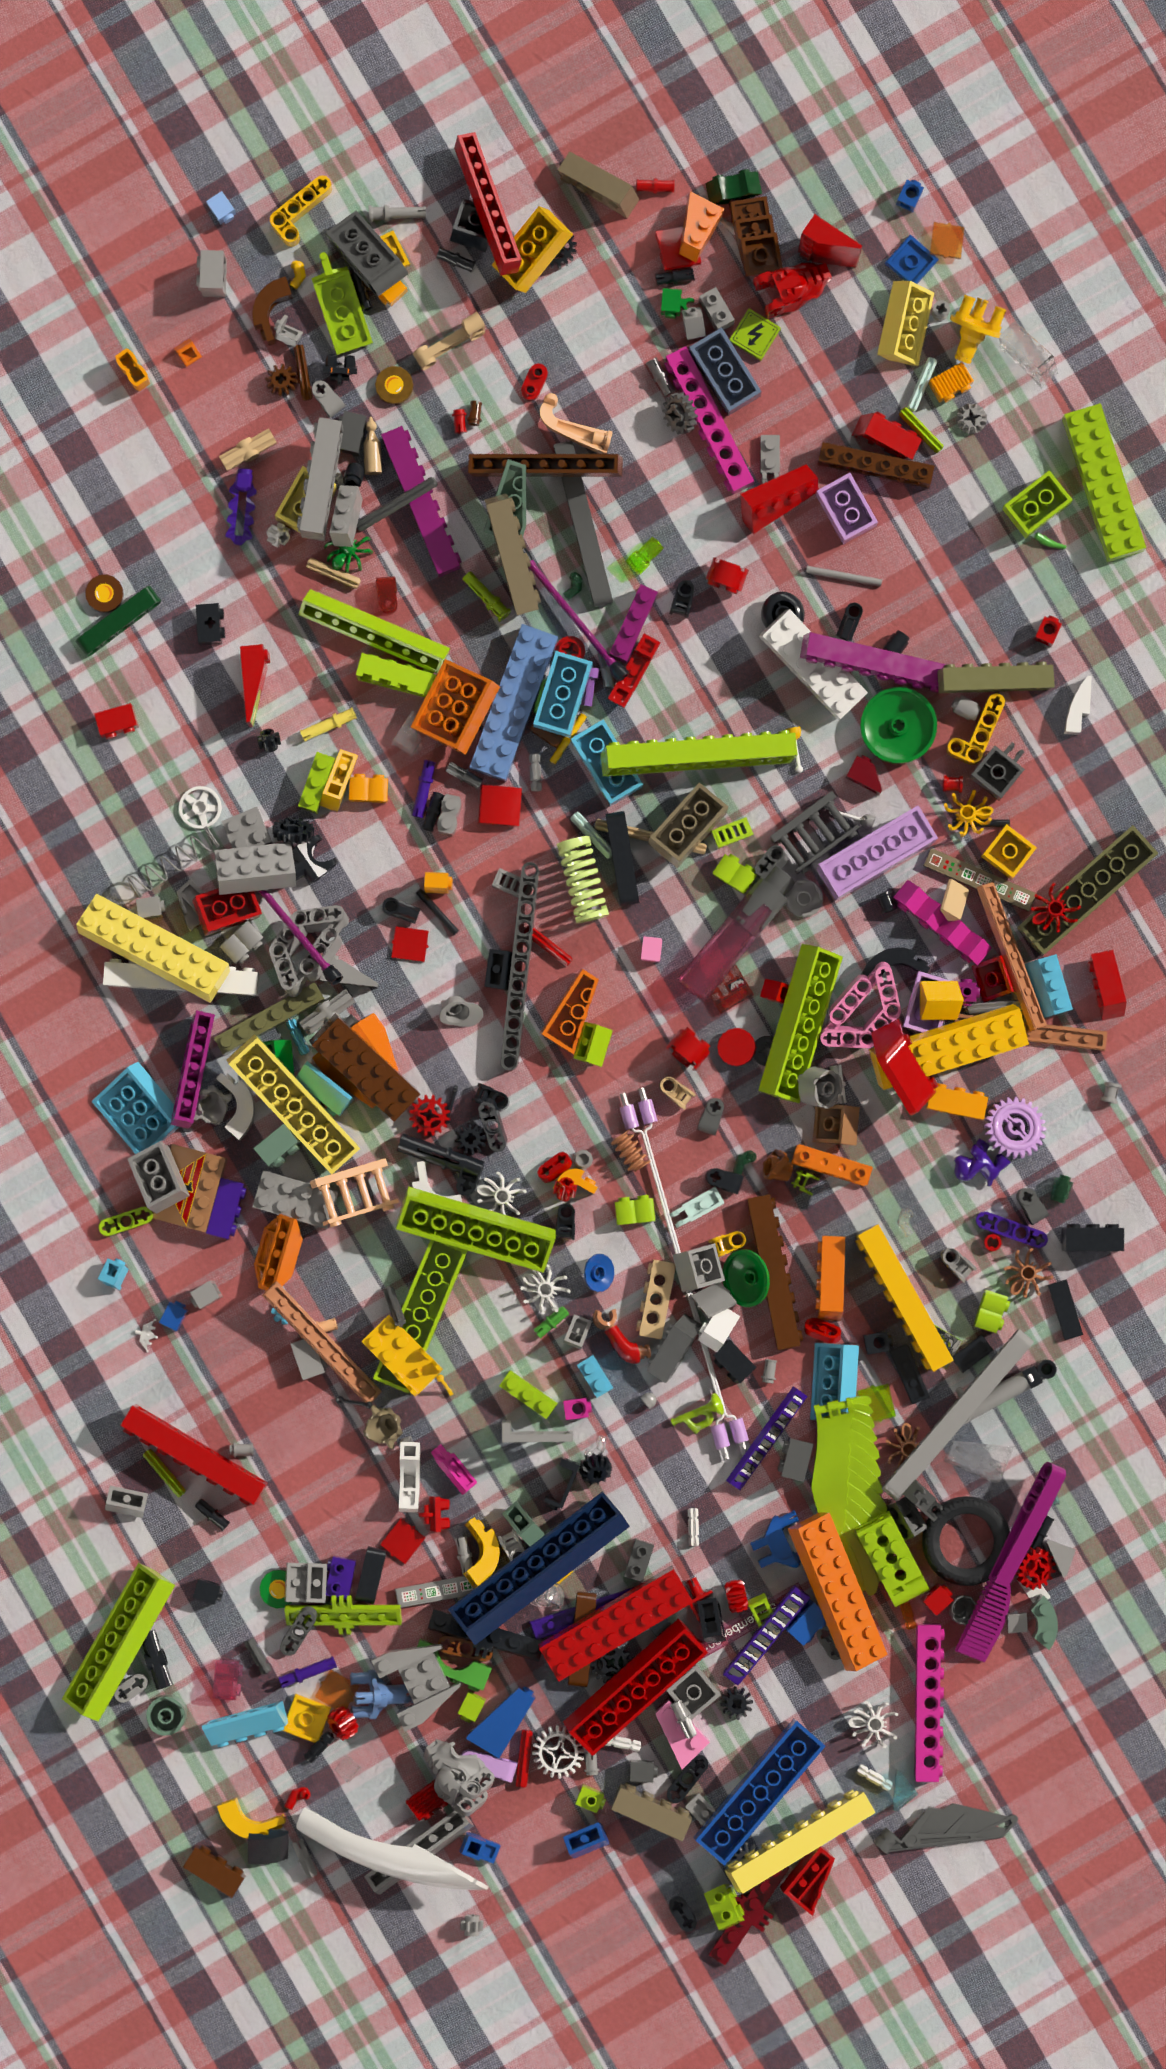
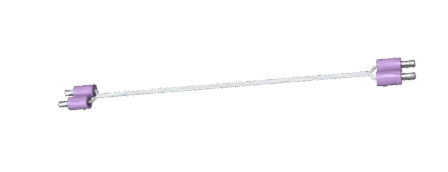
(630, 1122)

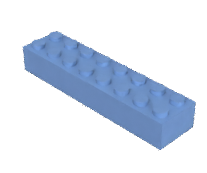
(514, 703)

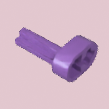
(589, 691)

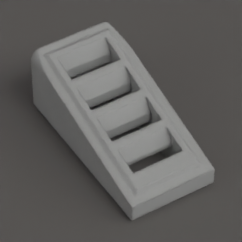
(500, 873)

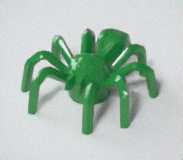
(338, 561)

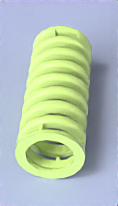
(576, 891)

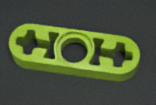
(138, 1211)

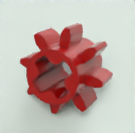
(565, 1189)

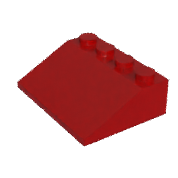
(828, 245)

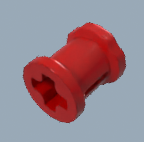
(952, 784)

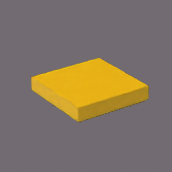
(306, 1718)

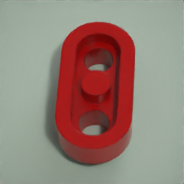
(534, 381)
(822, 1330)

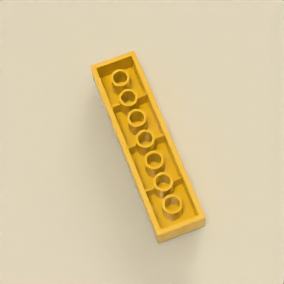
(963, 1042)
(904, 1297)

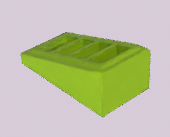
(715, 833)
(762, 1603)

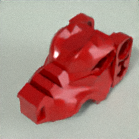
(795, 286)

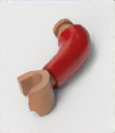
(627, 1350)

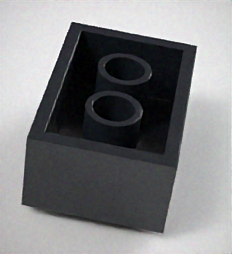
(1093, 1238)

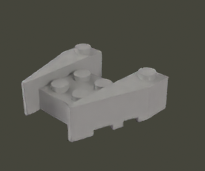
(422, 1678)

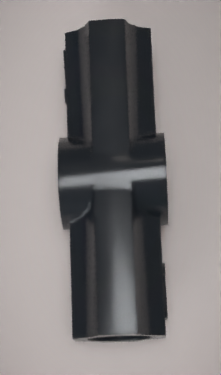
(156, 1661)

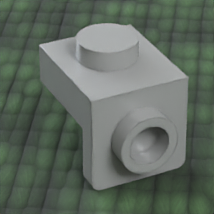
(287, 334)

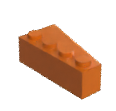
(569, 1016)
(831, 1278)

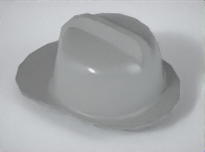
(459, 1012)

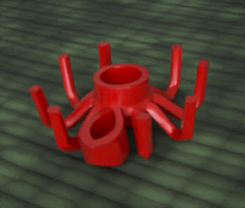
(1053, 908)

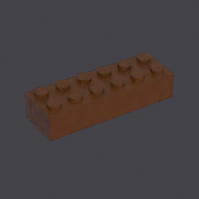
(364, 1067)

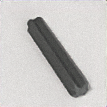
(394, 1306)

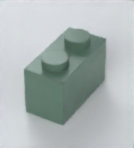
(523, 1523)

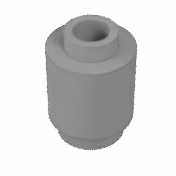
(965, 707)

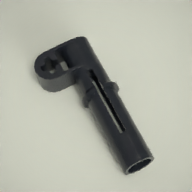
(467, 1165)

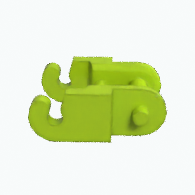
(802, 1188)

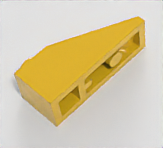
(338, 780)

